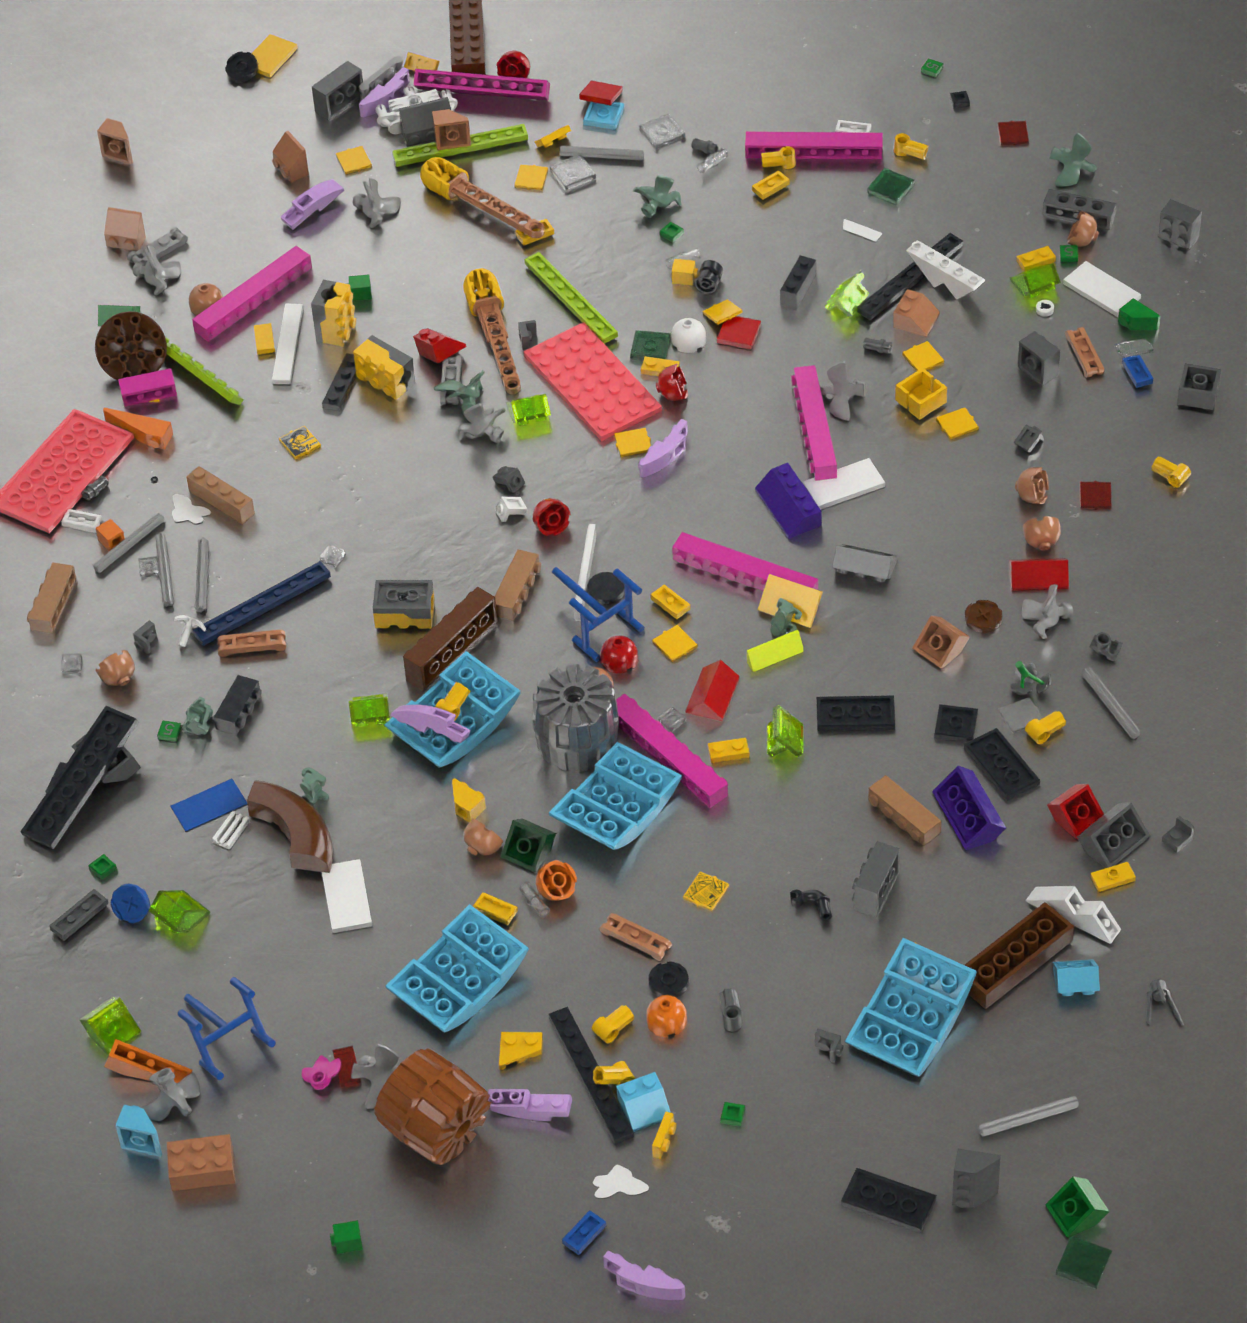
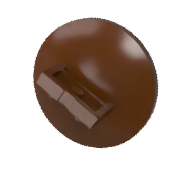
(130, 345)

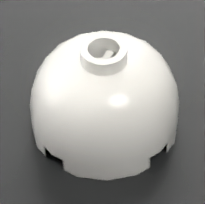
(688, 335)

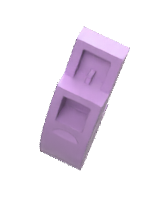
(382, 94)
(311, 200)
(664, 452)
(426, 717)
(523, 1105)
(649, 1283)

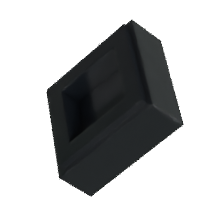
(959, 99)

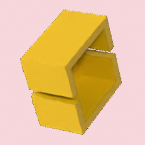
(921, 393)

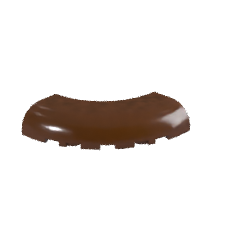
(298, 820)

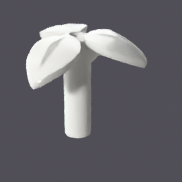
(189, 623)

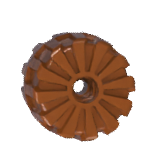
(432, 1106)

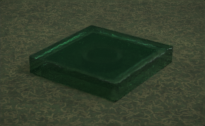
(890, 186)
(650, 345)
(1083, 1262)

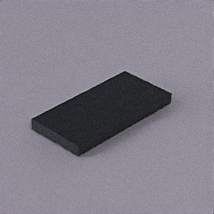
(855, 713)
(1002, 764)
(888, 1200)

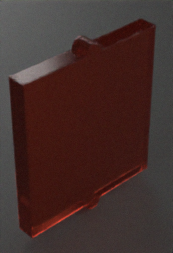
(1013, 133)
(1095, 495)

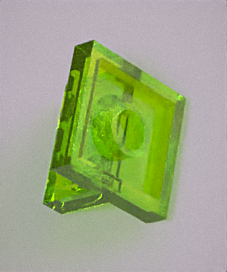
(848, 295)
(784, 733)

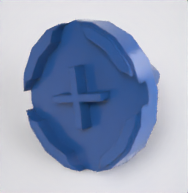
(130, 903)

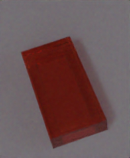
(347, 1060)

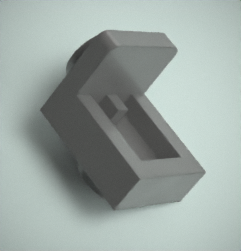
(510, 477)

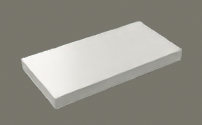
(1100, 288)
(850, 483)
(347, 896)

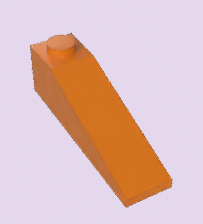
(145, 429)
(139, 1063)

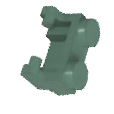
(783, 618)
(197, 717)
(311, 787)

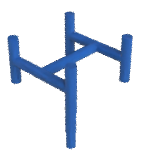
(586, 615)
(224, 1027)

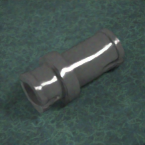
(706, 146)
(877, 345)
(92, 490)

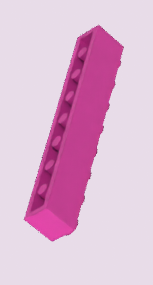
(482, 84)
(816, 144)
(252, 293)
(814, 422)
(732, 563)
(670, 752)

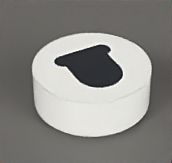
(1045, 308)

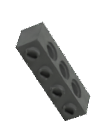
(1068, 205)

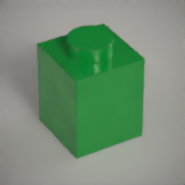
(360, 287)
(346, 1237)

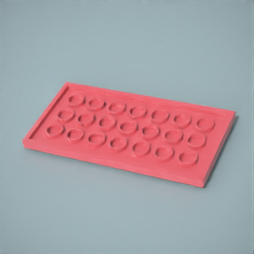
(592, 381)
(62, 469)

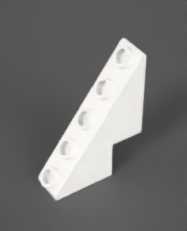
(944, 270)
(1086, 915)

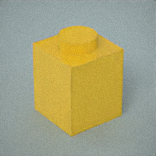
(684, 272)

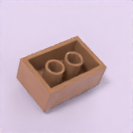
(200, 1162)

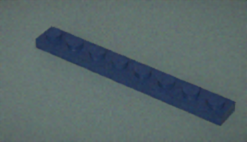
(262, 603)

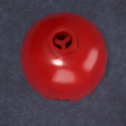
(513, 65)
(671, 383)
(551, 516)
(619, 654)

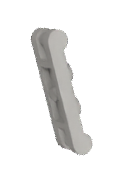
(381, 77)
(162, 245)
(450, 371)

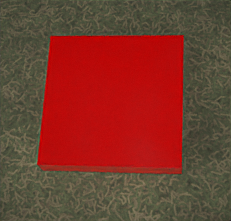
(600, 92)
(739, 332)

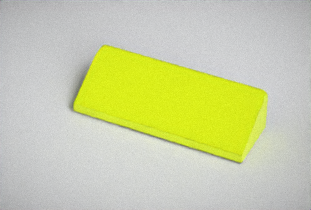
(774, 651)

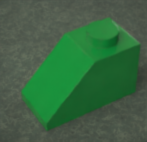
(1138, 316)

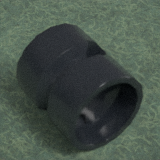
(708, 276)

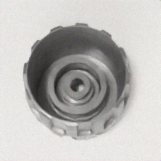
(575, 717)

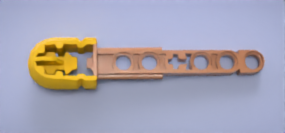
(438, 172)
(488, 308)

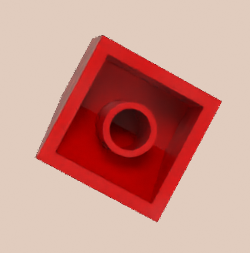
(436, 345)
(1076, 809)

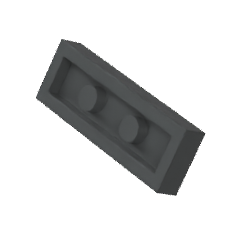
(78, 914)

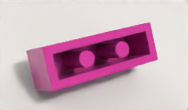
(147, 387)

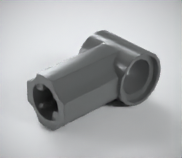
(731, 1010)

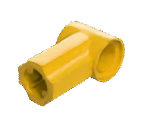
(905, 146)
(783, 158)
(1174, 473)
(454, 699)
(1041, 729)
(609, 1027)
(615, 1074)

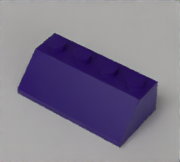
(789, 501)
(968, 808)

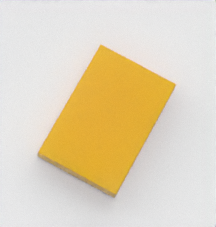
(273, 54)
(801, 596)

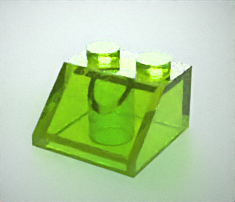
(1036, 280)
(529, 408)
(369, 709)
(178, 910)
(110, 1022)

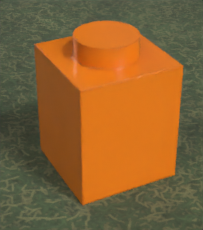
(109, 534)

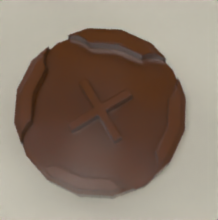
(983, 616)

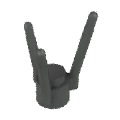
(1159, 992)

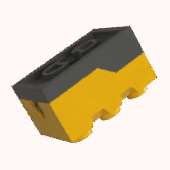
(333, 313)
(384, 367)
(403, 603)

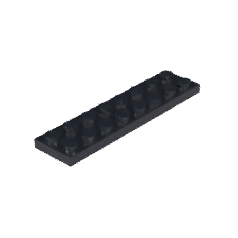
(79, 777)

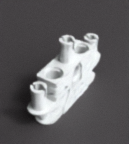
(392, 119)

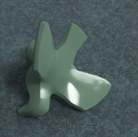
(1073, 161)
(658, 195)
(466, 393)

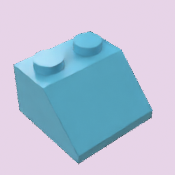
(1076, 977)
(642, 1101)
(137, 1131)

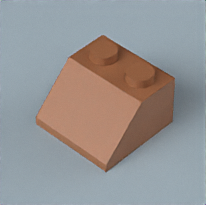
(450, 129)
(114, 141)
(290, 158)
(124, 229)
(915, 313)
(940, 641)

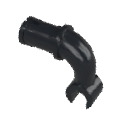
(819, 898)

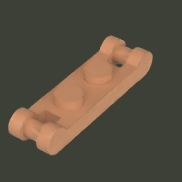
(1084, 352)
(251, 642)
(635, 936)

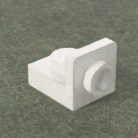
(511, 506)

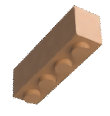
(220, 495)
(516, 584)
(51, 597)
(904, 810)

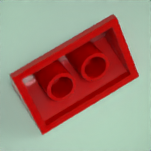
(1039, 574)
(713, 691)

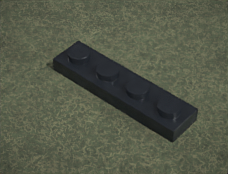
(341, 384)

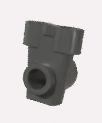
(1104, 645)

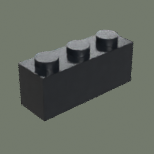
(798, 282)
(237, 705)

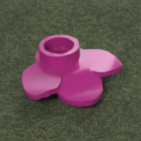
(321, 1072)

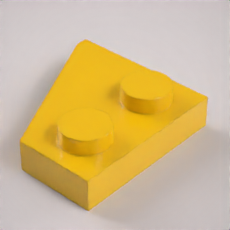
(519, 1047)

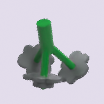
(1028, 674)

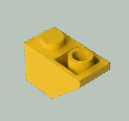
(467, 802)

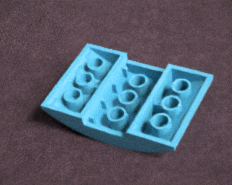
(481, 711)
(618, 797)
(459, 970)
(912, 1008)

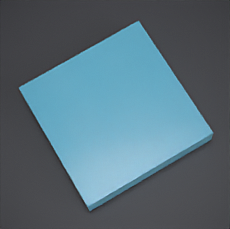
(603, 115)

